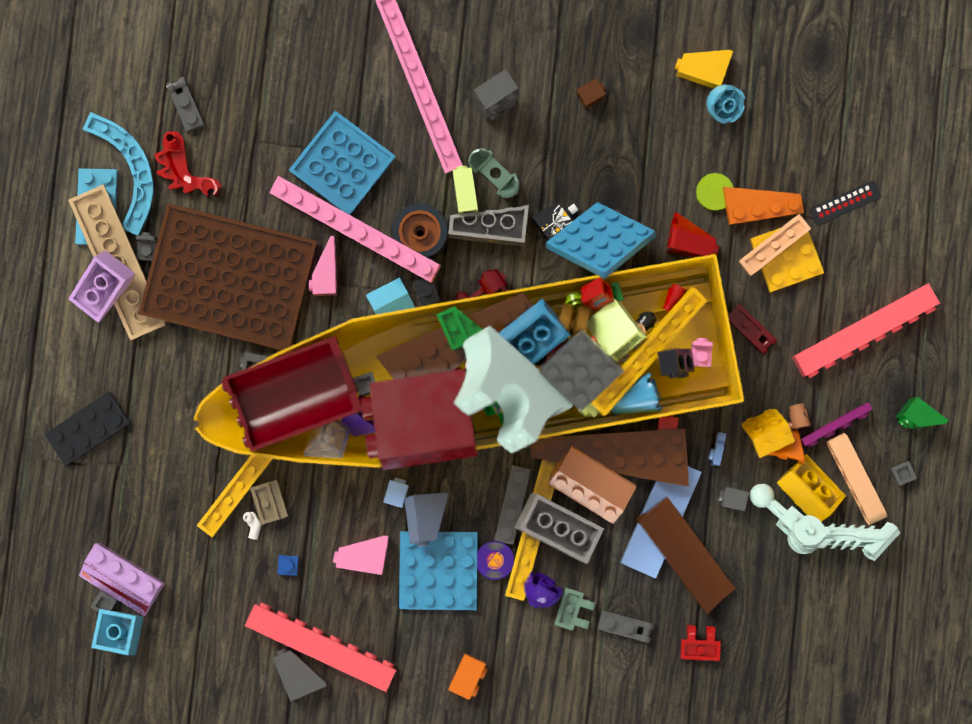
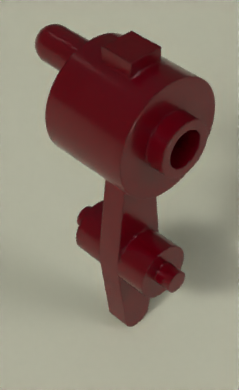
(490, 283)

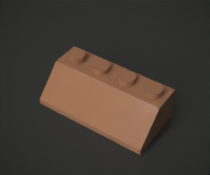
(591, 484)

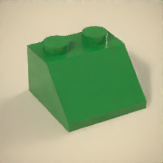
(919, 414)

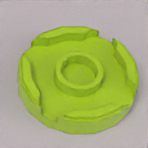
(710, 191)

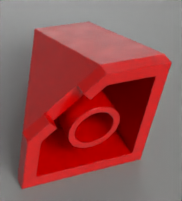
(689, 239)

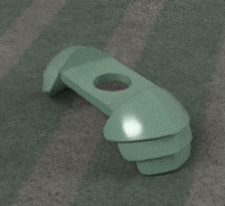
(483, 161)

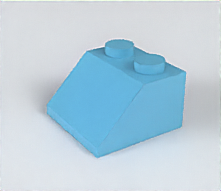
(117, 632)

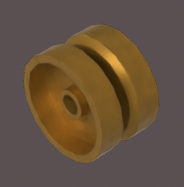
(571, 323)

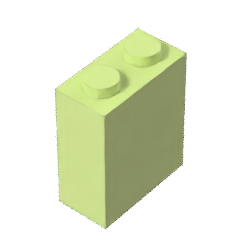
(615, 330)

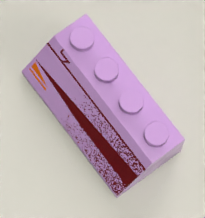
(121, 578)

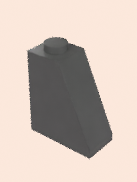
(297, 674)

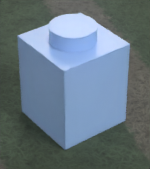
(396, 492)

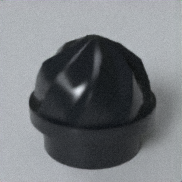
(647, 319)

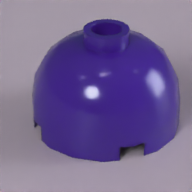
(541, 590)

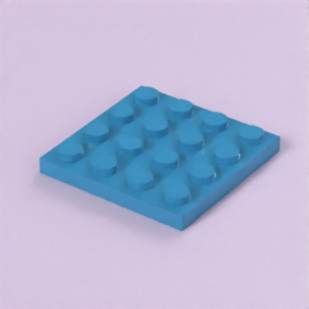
(342, 163)
(600, 240)
(439, 574)

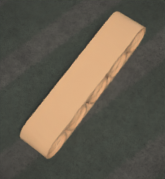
(856, 479)

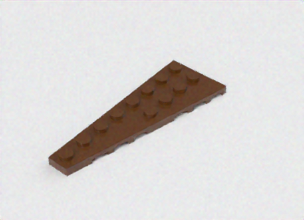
(432, 351)
(641, 454)

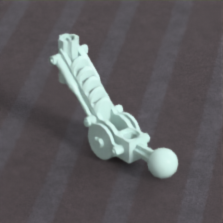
(808, 532)

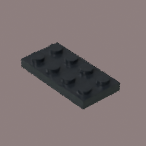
(87, 428)

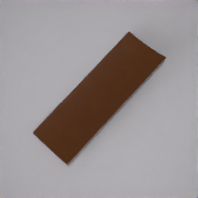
(685, 554)

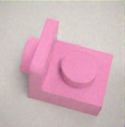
(701, 352)

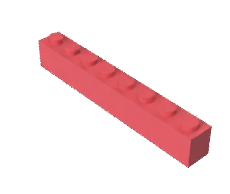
(865, 330)
(321, 647)

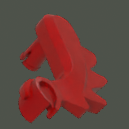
(176, 167)

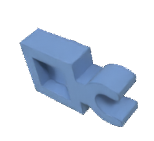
(715, 454)

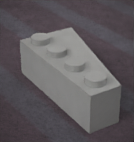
(491, 226)

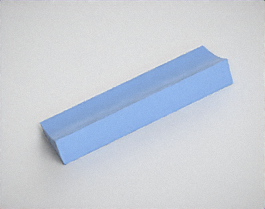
(640, 551)

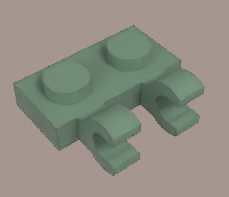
(569, 609)

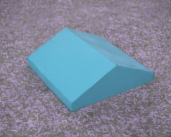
(390, 298)

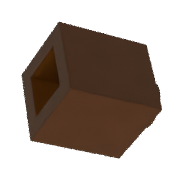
(591, 93)

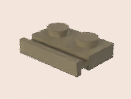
(269, 502)

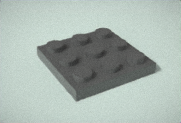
(581, 370)

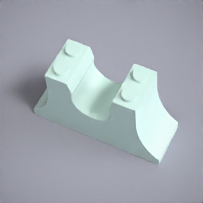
(506, 376)

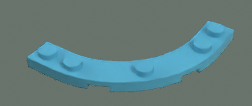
(139, 166)

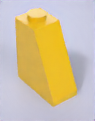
(704, 67)

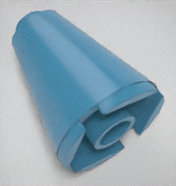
(640, 397)

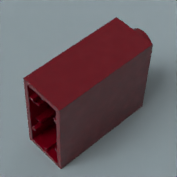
(418, 420)

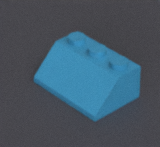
(535, 332)

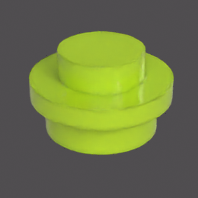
(575, 299)

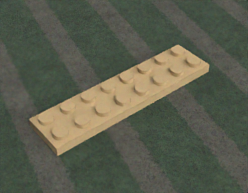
(105, 232)

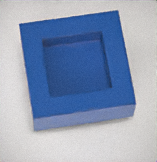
(288, 565)

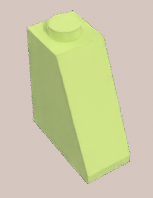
(465, 190)

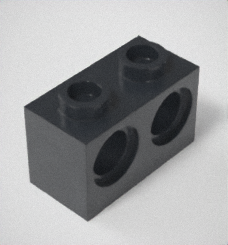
(676, 363)

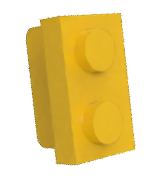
(768, 432)

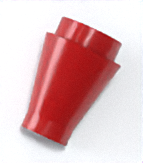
(674, 294)

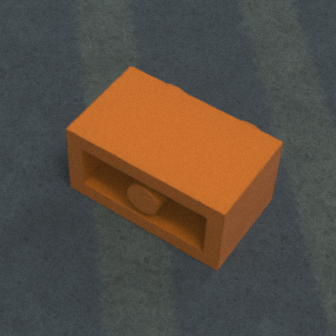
(467, 676)

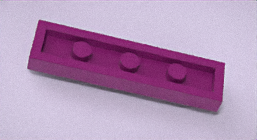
(843, 422)

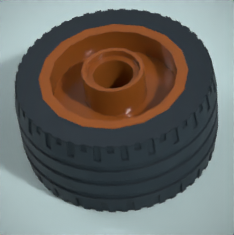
(421, 218)

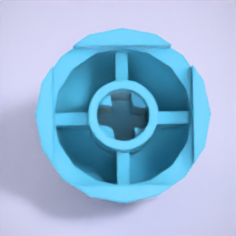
(725, 103)

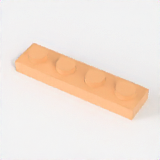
(774, 245)

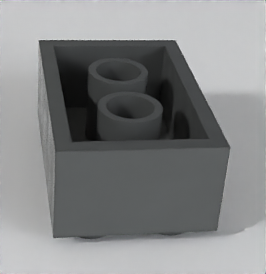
(496, 95)

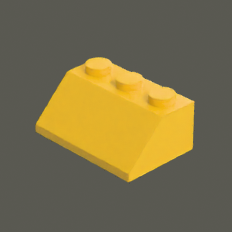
(811, 489)

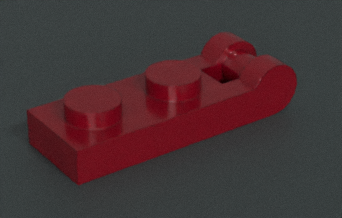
(751, 328)

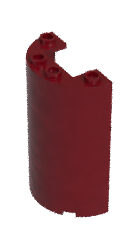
(292, 393)

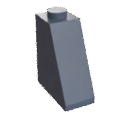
(424, 517)

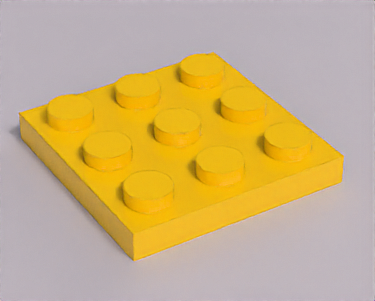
(792, 265)

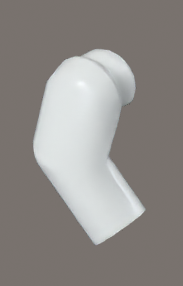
(254, 523)

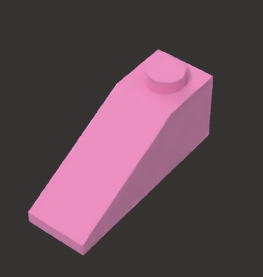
(325, 274)

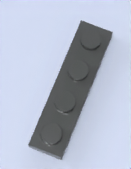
(512, 504)

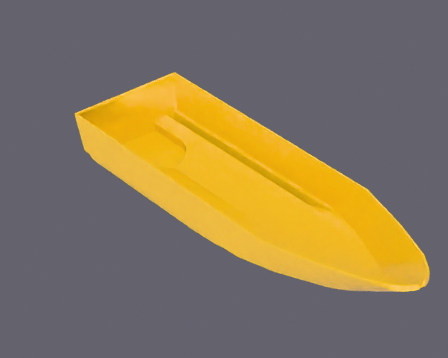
(642, 291)

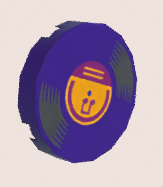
(495, 560)

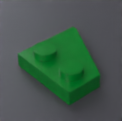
(457, 327)

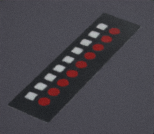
(844, 203)

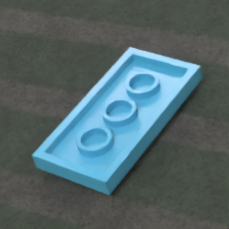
(90, 179)

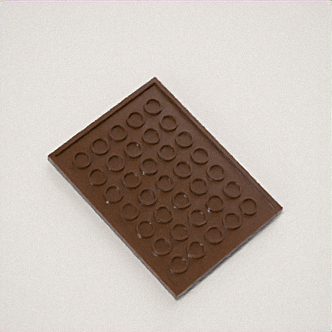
(227, 277)

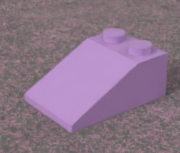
(101, 285)

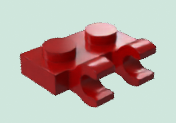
(700, 649)

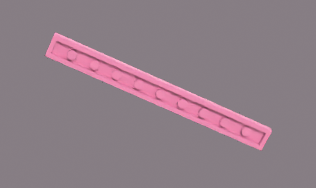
(419, 85)
(355, 229)

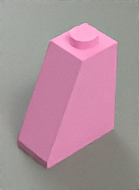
(363, 556)

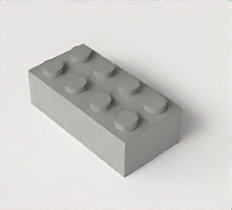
(559, 528)

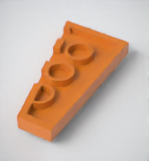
(756, 205)

